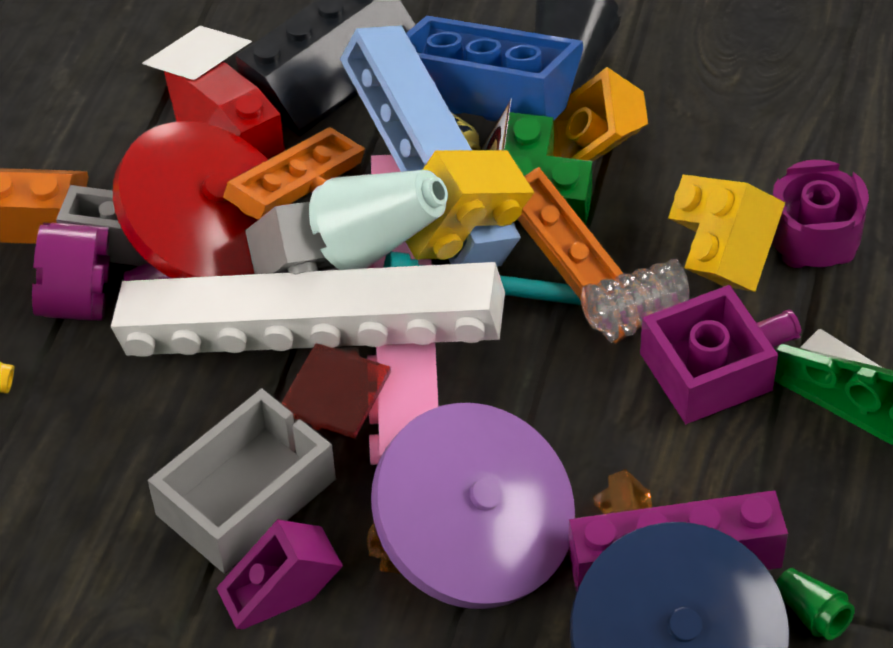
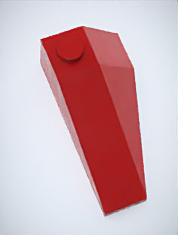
(229, 102)

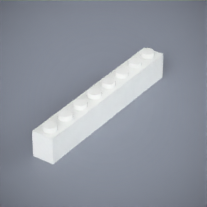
(310, 308)

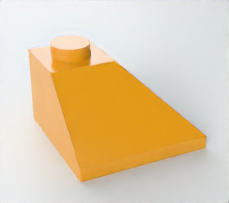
(599, 117)

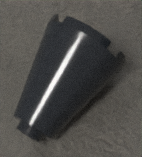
(582, 20)

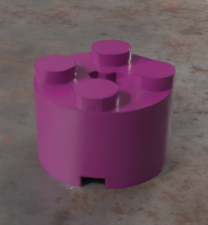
(820, 214)
(71, 271)

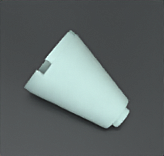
(373, 214)

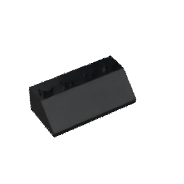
(301, 62)

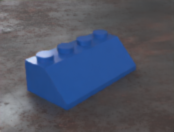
(487, 66)

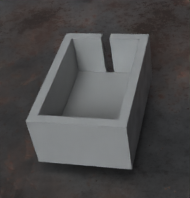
(242, 479)

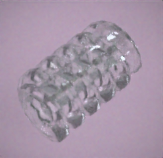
(633, 297)

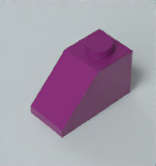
(279, 573)

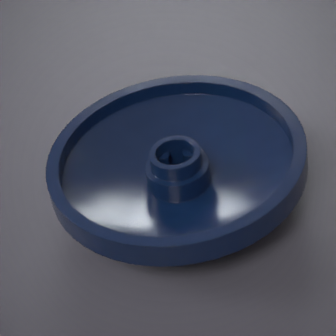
(678, 591)

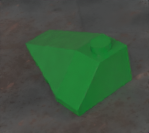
(841, 386)

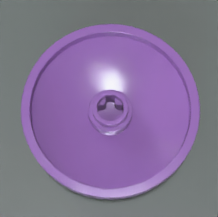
(472, 505)

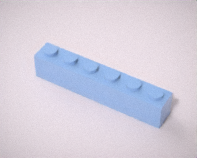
(414, 120)

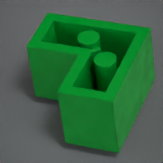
(532, 146)

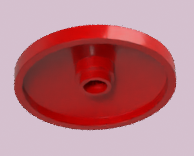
(174, 203)

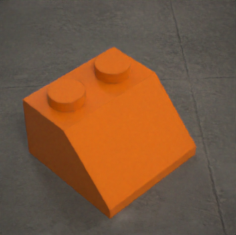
(32, 199)

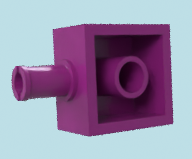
(713, 352)

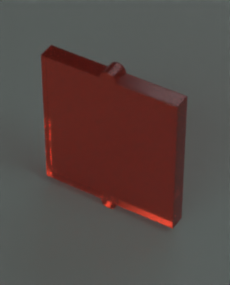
(335, 390)

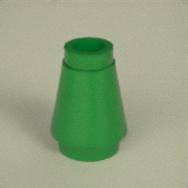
(816, 604)

